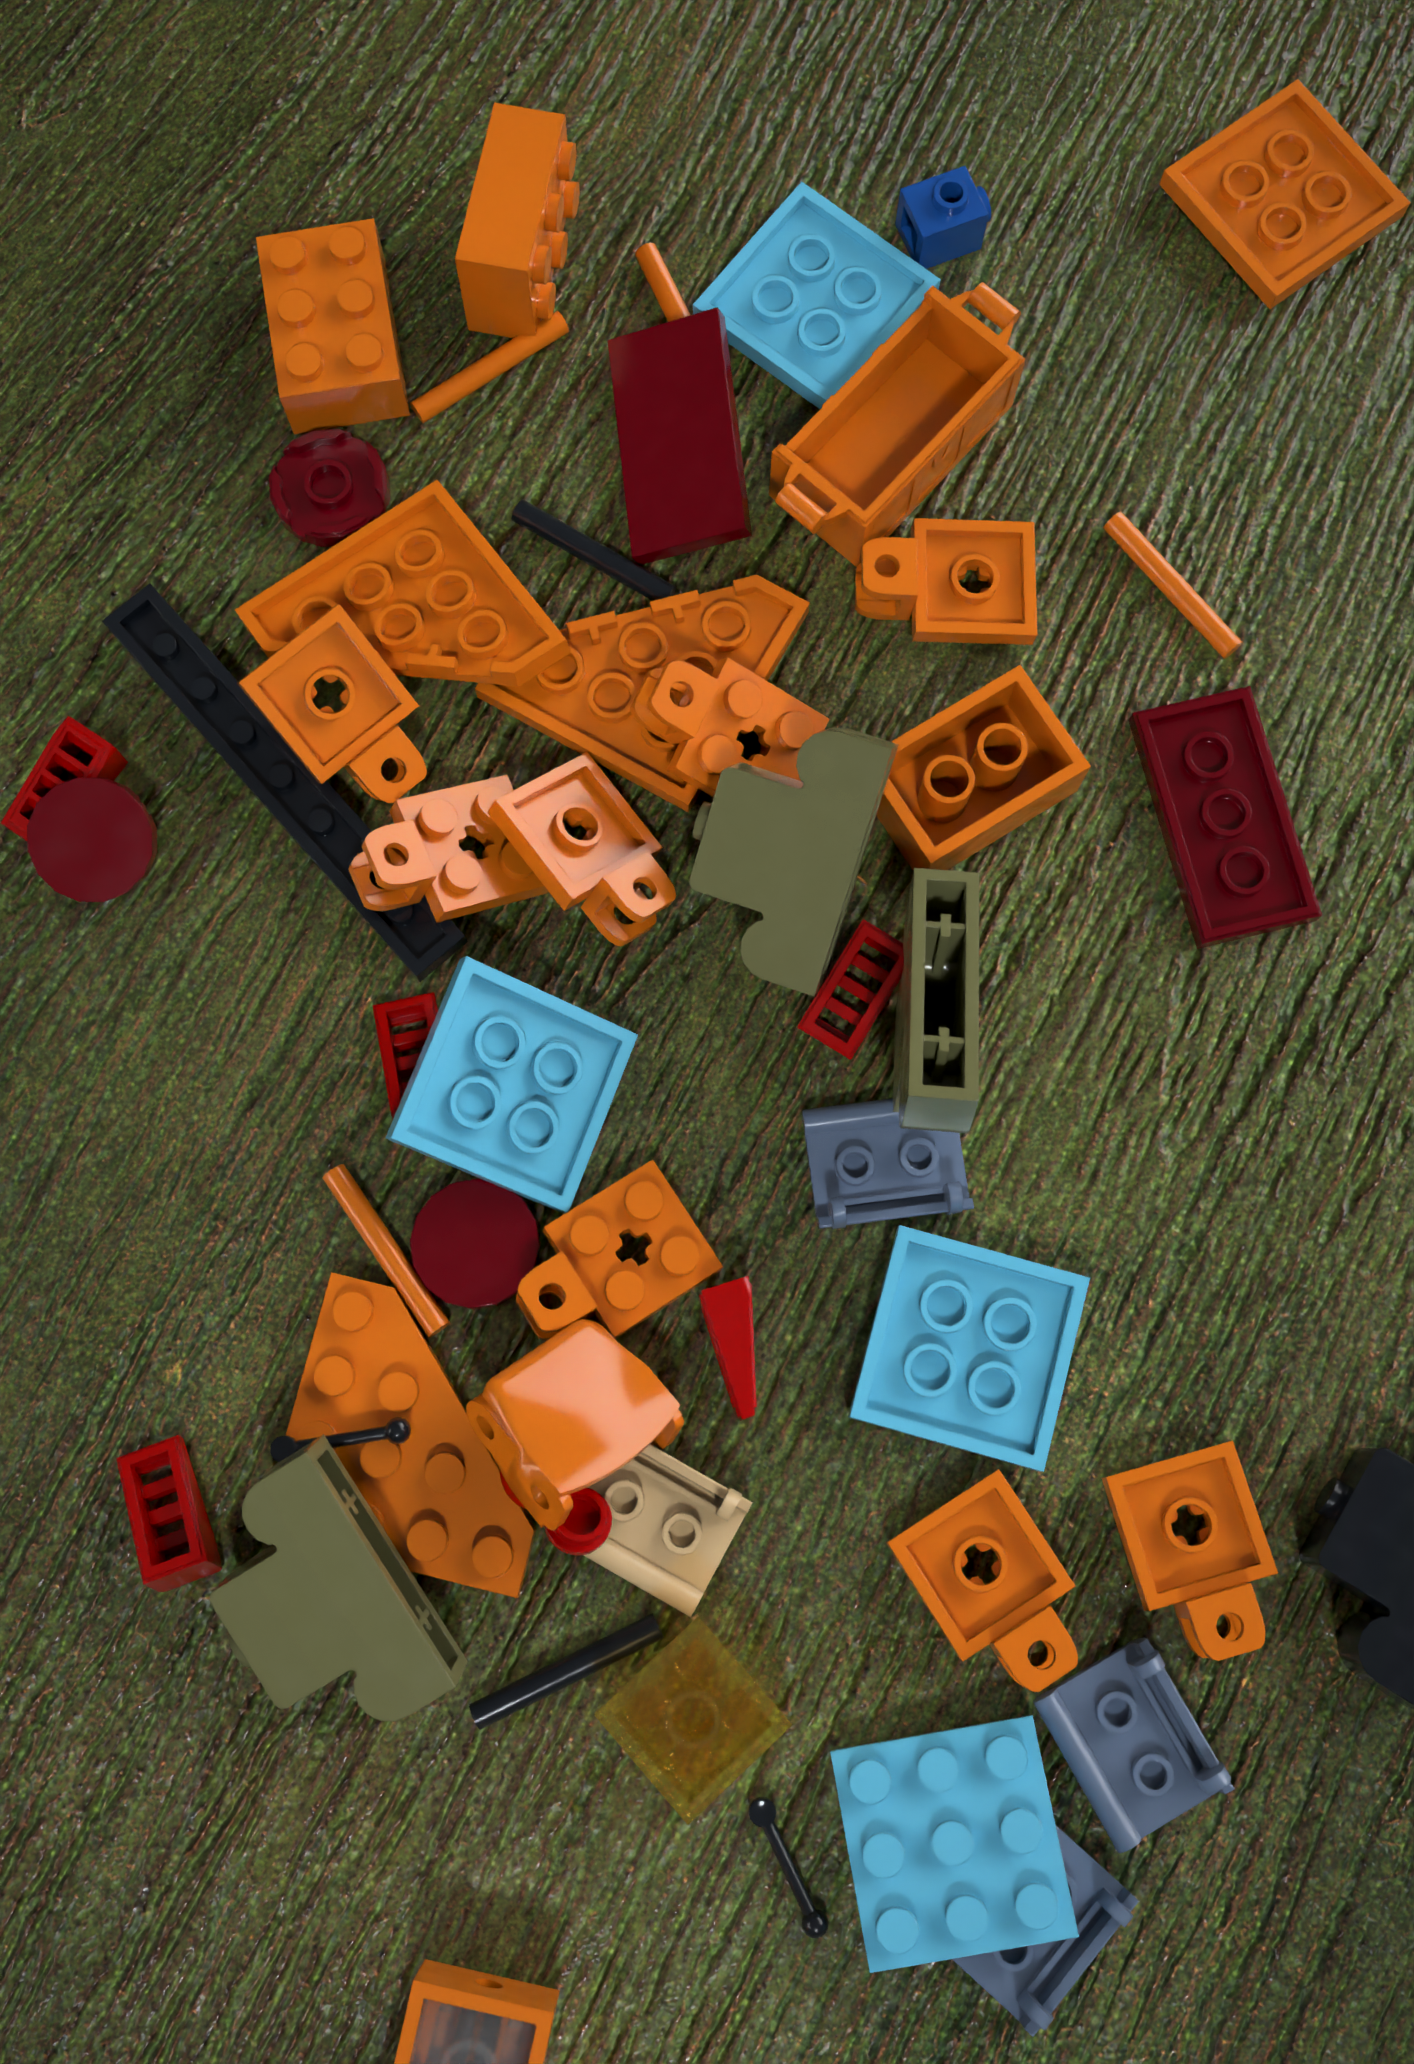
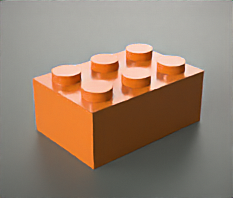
(517, 221)
(332, 326)
(978, 773)

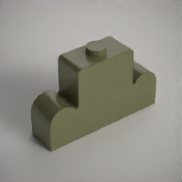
(793, 850)
(939, 1004)
(331, 1596)

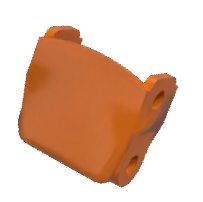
(571, 1417)

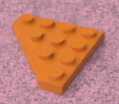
(422, 596)
(590, 691)
(441, 1486)

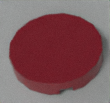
(328, 486)
(91, 839)
(474, 1244)

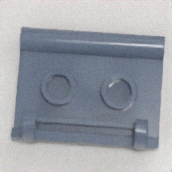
(875, 1170)
(1132, 1743)
(1038, 1976)

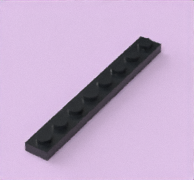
(272, 772)

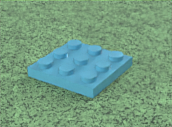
(815, 295)
(512, 1085)
(969, 1348)
(953, 1844)

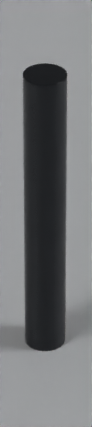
(591, 552)
(566, 1671)

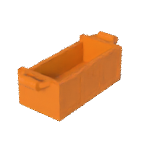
(900, 421)

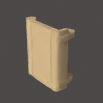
(667, 1527)

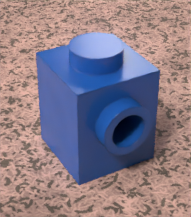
(942, 217)

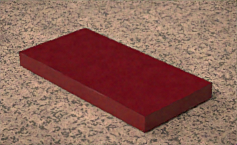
(679, 437)
(1224, 817)

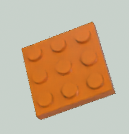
(1284, 193)

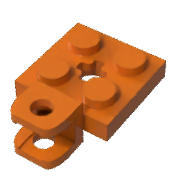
(924, 576)
(710, 711)
(364, 727)
(424, 855)
(603, 865)
(593, 1278)
(1200, 1577)
(1010, 1608)

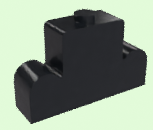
(1368, 1550)

